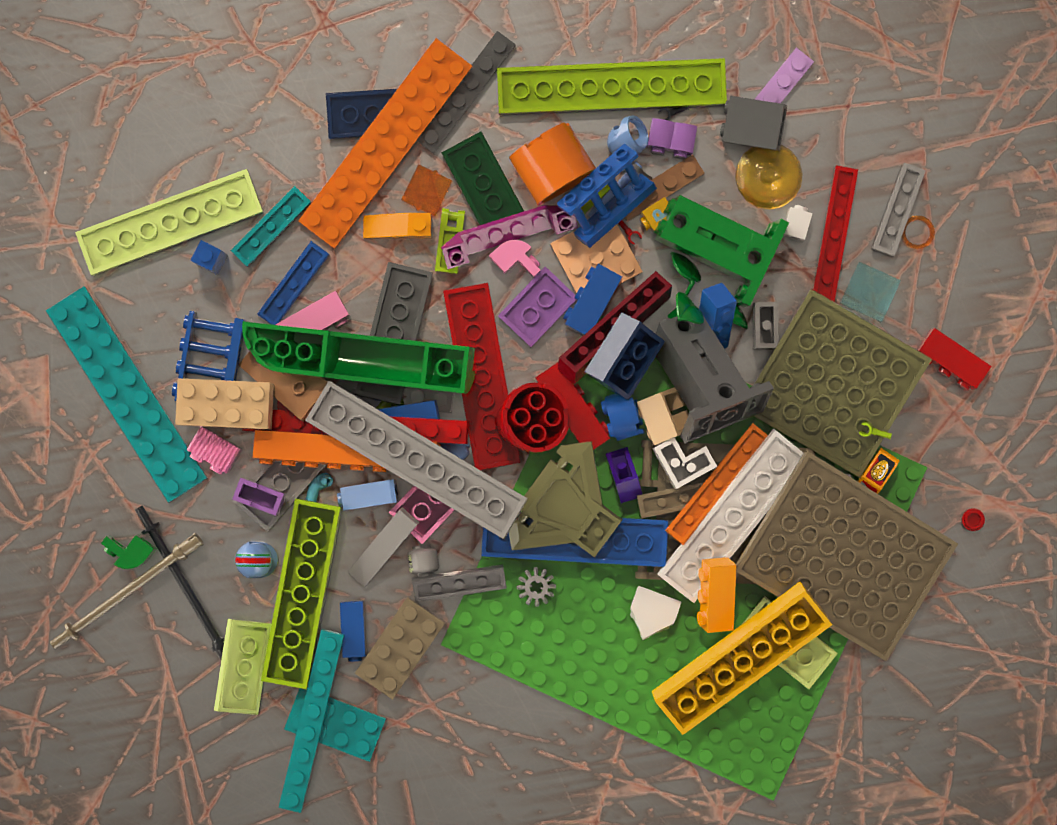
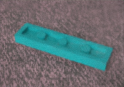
(270, 226)

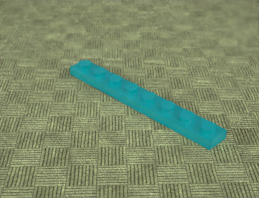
(311, 720)

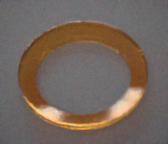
(932, 232)

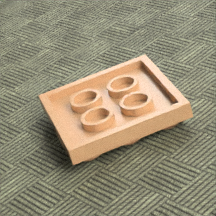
(610, 251)

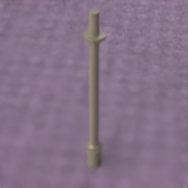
(179, 552)

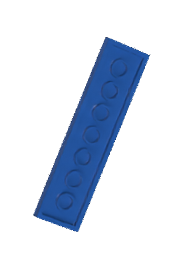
(632, 543)

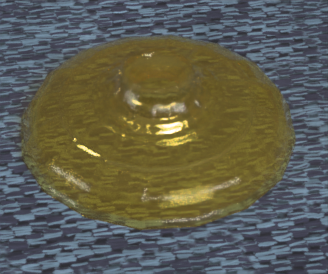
(768, 177)

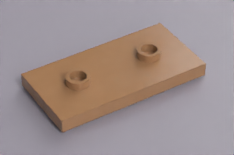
(292, 390)

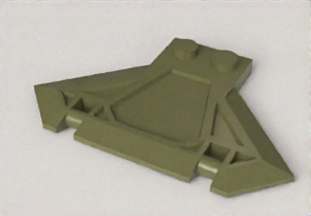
(565, 505)

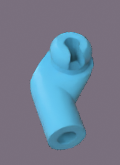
(319, 482)

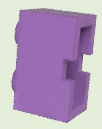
(259, 496)

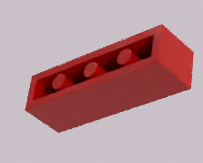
(580, 415)

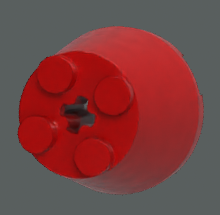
(533, 417)

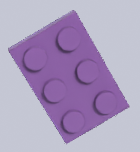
(537, 307)

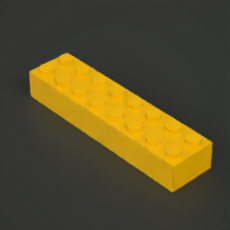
(741, 658)

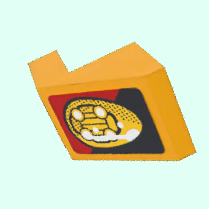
(879, 470)

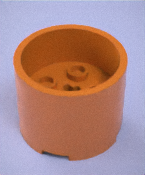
(552, 163)

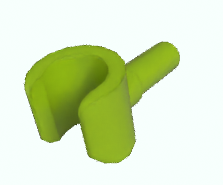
(874, 431)

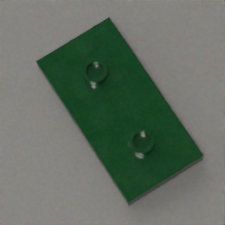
(482, 179)

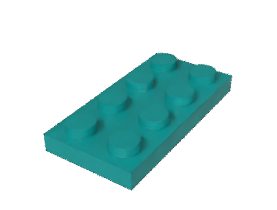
(343, 727)

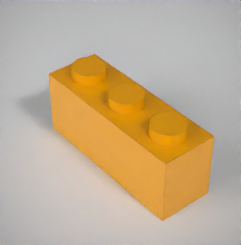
(717, 595)

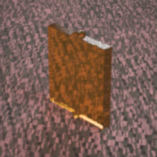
(426, 190)

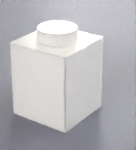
(798, 223)

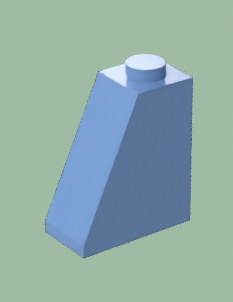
(368, 495)

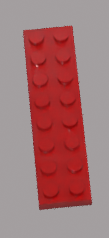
(474, 326)

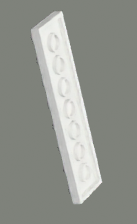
(734, 513)

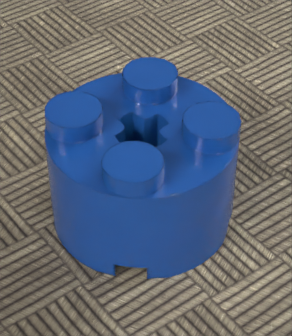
(623, 416)

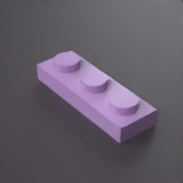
(786, 77)

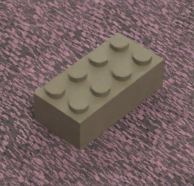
(400, 647)

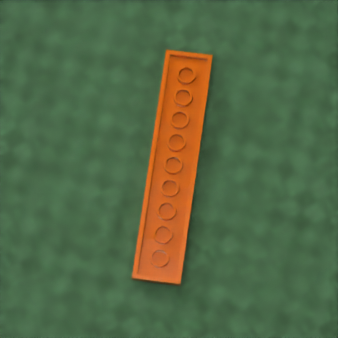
(385, 143)

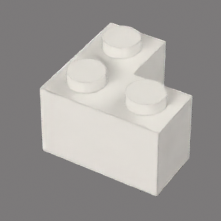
(681, 468)

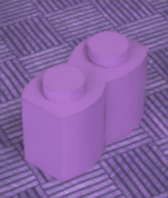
(671, 137)

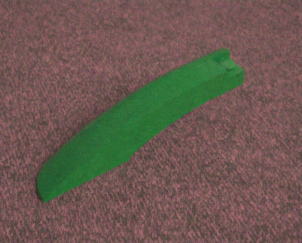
(361, 357)

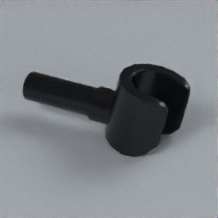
(672, 112)

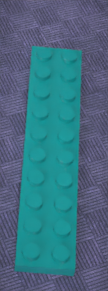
(126, 394)

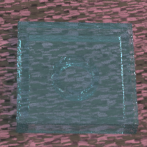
(870, 292)

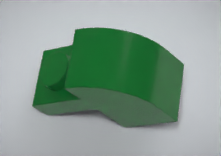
(133, 555)

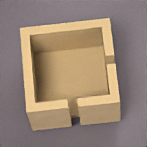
(657, 415)

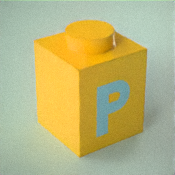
(653, 214)

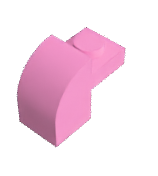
(512, 252)

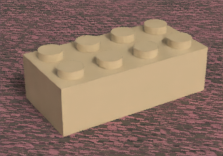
(224, 404)

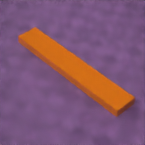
(715, 485)

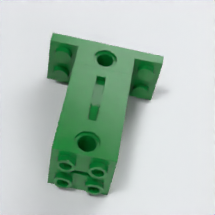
(721, 243)

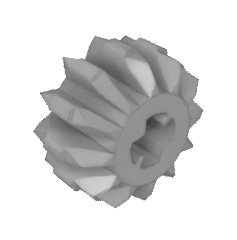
(538, 578)

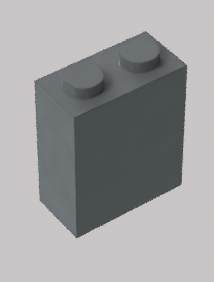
(754, 123)

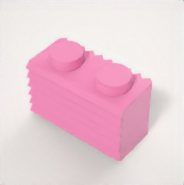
(214, 450)

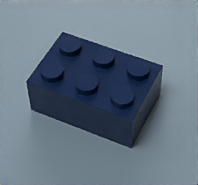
(624, 356)

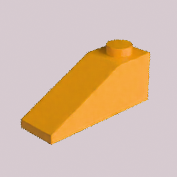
(398, 226)

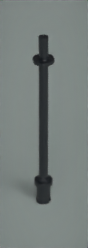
(217, 641)

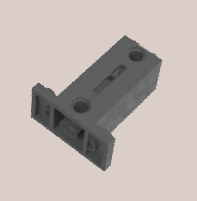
(706, 379)

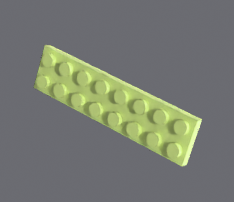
(169, 222)

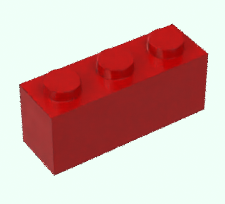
(954, 360)

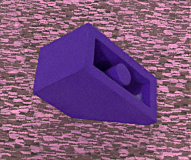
(624, 474)

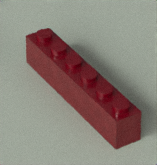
(638, 305)

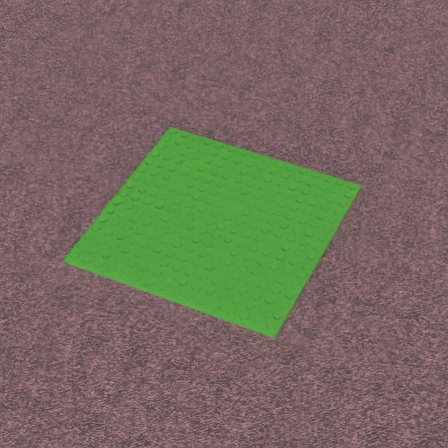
(592, 653)

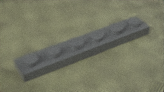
(467, 91)

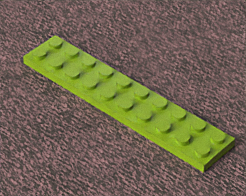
(611, 86)

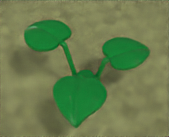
(685, 309)

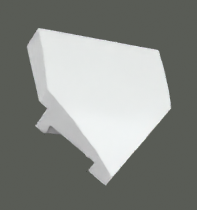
(653, 611)

